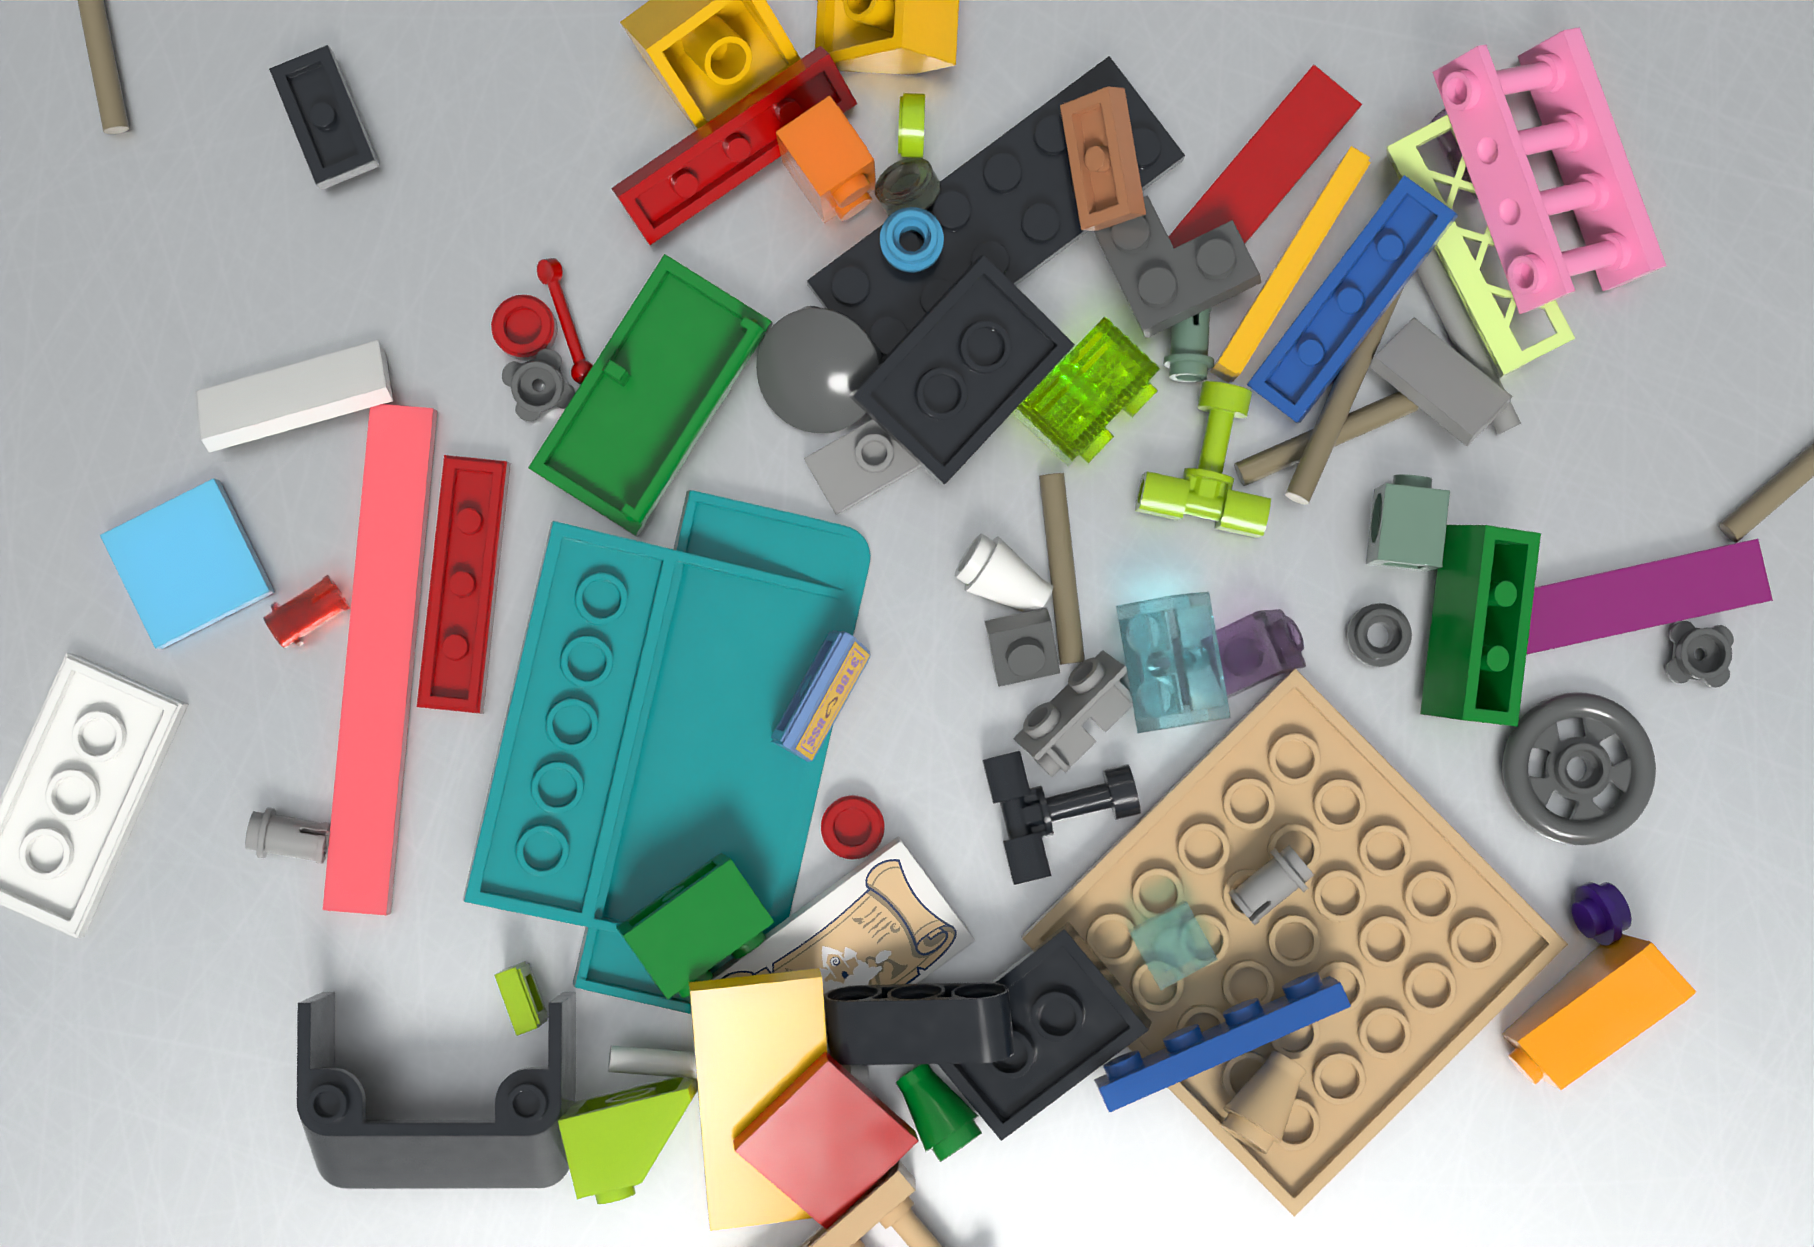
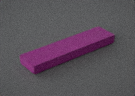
(1648, 595)

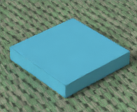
(187, 563)

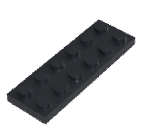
(1002, 203)

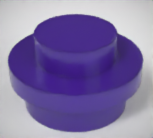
(1601, 912)

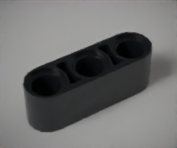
(919, 1023)

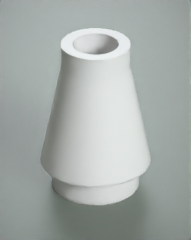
(1001, 575)

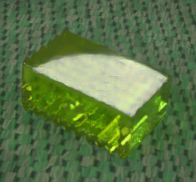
(1088, 392)

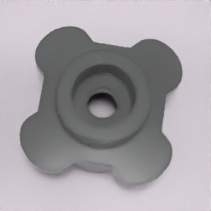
(521, 377)
(1715, 643)

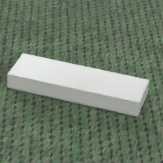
(293, 396)

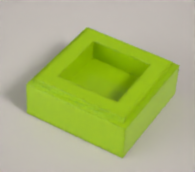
(521, 997)

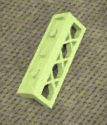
(1464, 269)

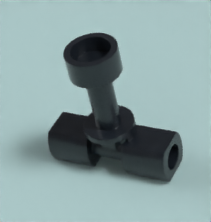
(1030, 814)

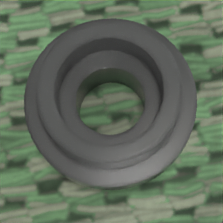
(1398, 631)

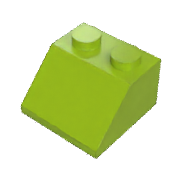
(620, 1135)

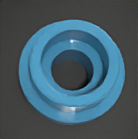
(906, 220)

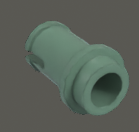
(1189, 349)

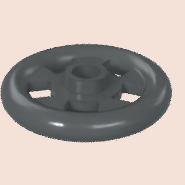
(1601, 720)

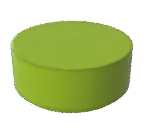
(911, 125)

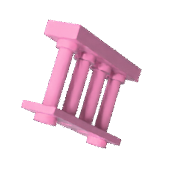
(1588, 156)

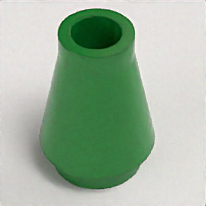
(938, 1112)

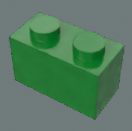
(696, 926)

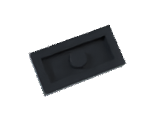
(324, 117)

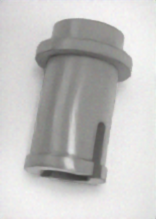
(287, 836)
(1271, 884)

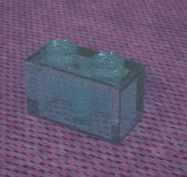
(1173, 661)

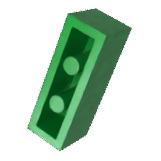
(1481, 624)

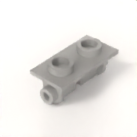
(1055, 729)

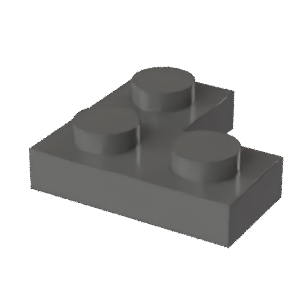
(1178, 282)

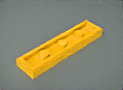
(1291, 265)

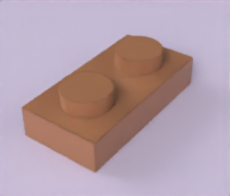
(1103, 159)

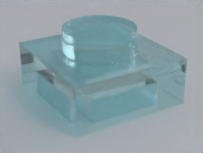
(1172, 945)

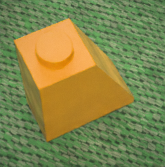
(1595, 1011)

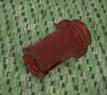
(305, 612)

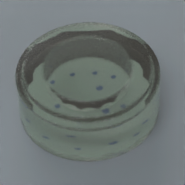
(907, 184)

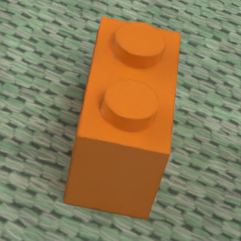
(828, 161)

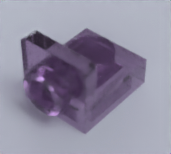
(1259, 649)

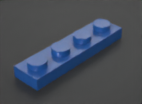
(1352, 299)
(1245, 1029)

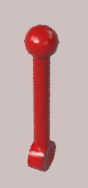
(550, 273)

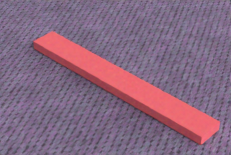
(380, 659)

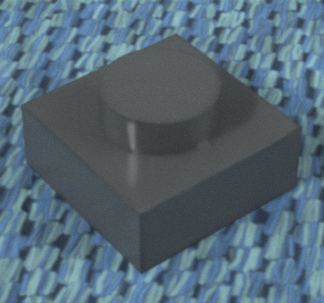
(1022, 646)

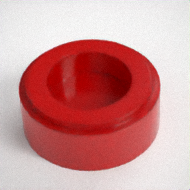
(524, 327)
(852, 827)

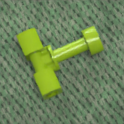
(1206, 490)

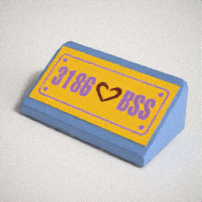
(821, 695)

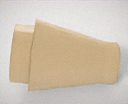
(1264, 1103)

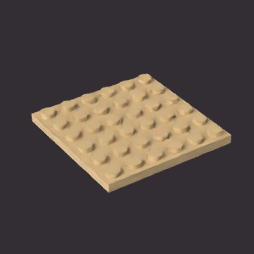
(1393, 912)

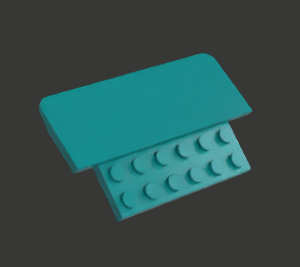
(652, 720)

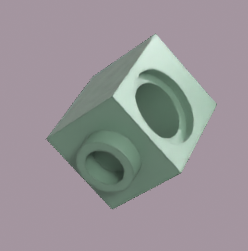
(1408, 524)

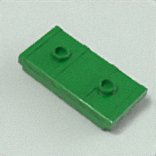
(650, 395)

